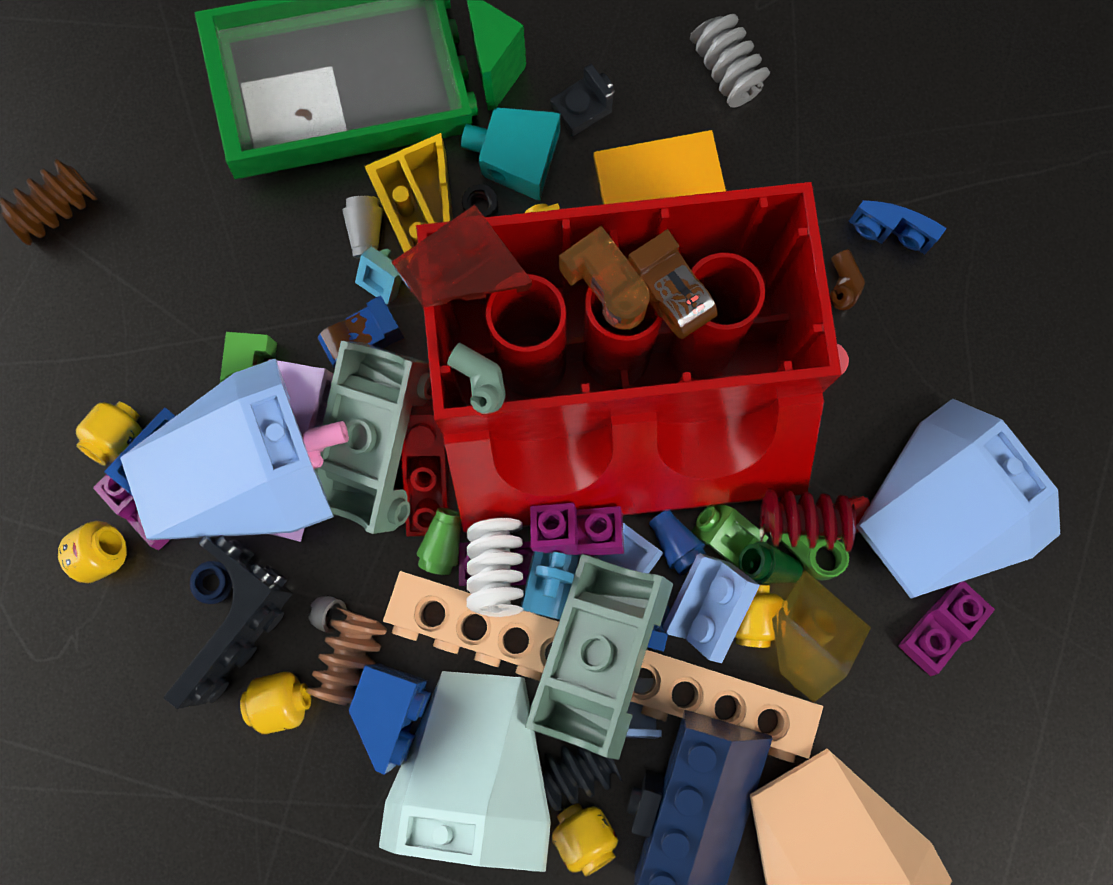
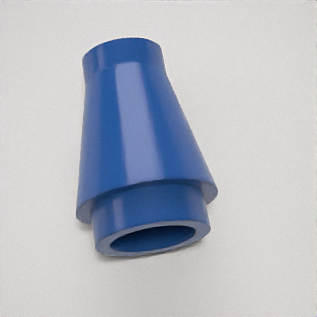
(676, 541)

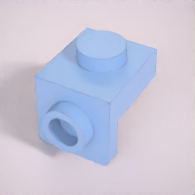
(638, 553)

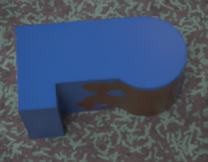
(370, 326)

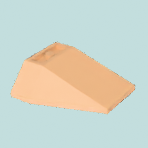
(835, 830)

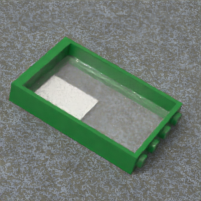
(331, 79)

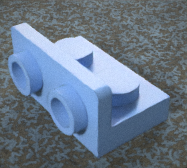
(711, 606)

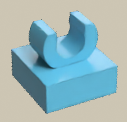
(378, 274)

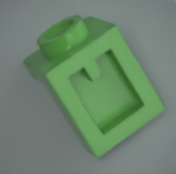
(726, 531)

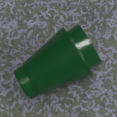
(768, 564)

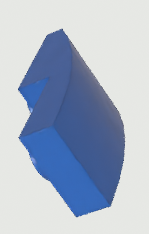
(878, 219)

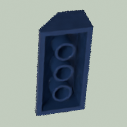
(703, 803)

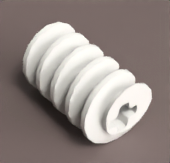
(491, 567)

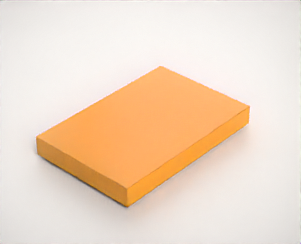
(660, 169)

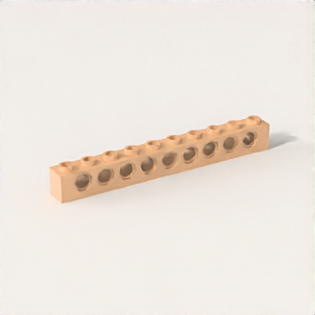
(796, 717)

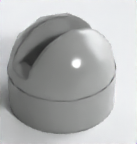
(319, 610)

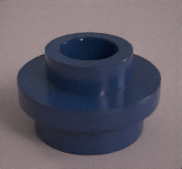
(199, 580)

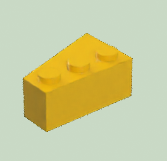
(413, 188)

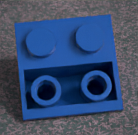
(385, 711)

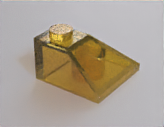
(816, 637)

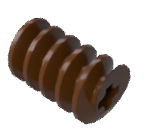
(45, 202)

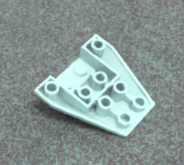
(471, 779)

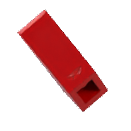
(424, 469)

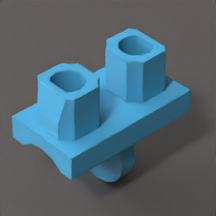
(549, 583)

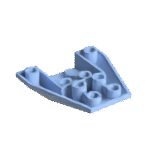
(228, 465)
(960, 502)

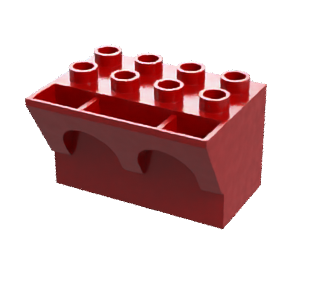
(638, 410)

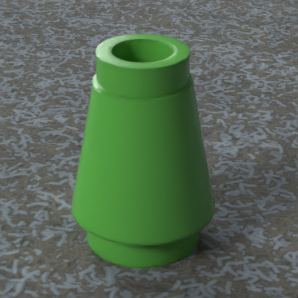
(441, 543)

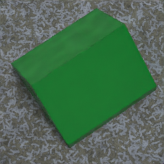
(498, 49)

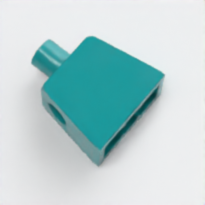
(515, 148)

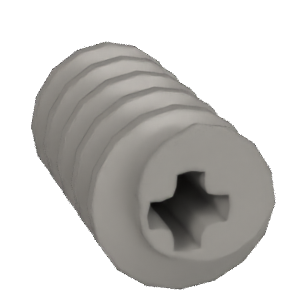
(729, 59)

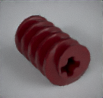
(808, 519)

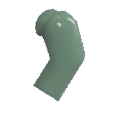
(484, 376)

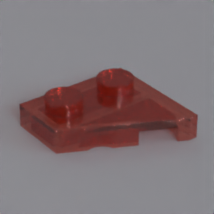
(460, 262)

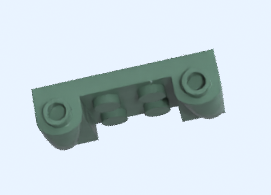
(374, 399)
(598, 656)

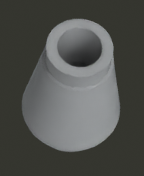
(363, 223)

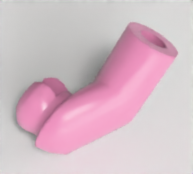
(324, 436)

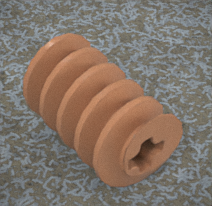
(347, 658)

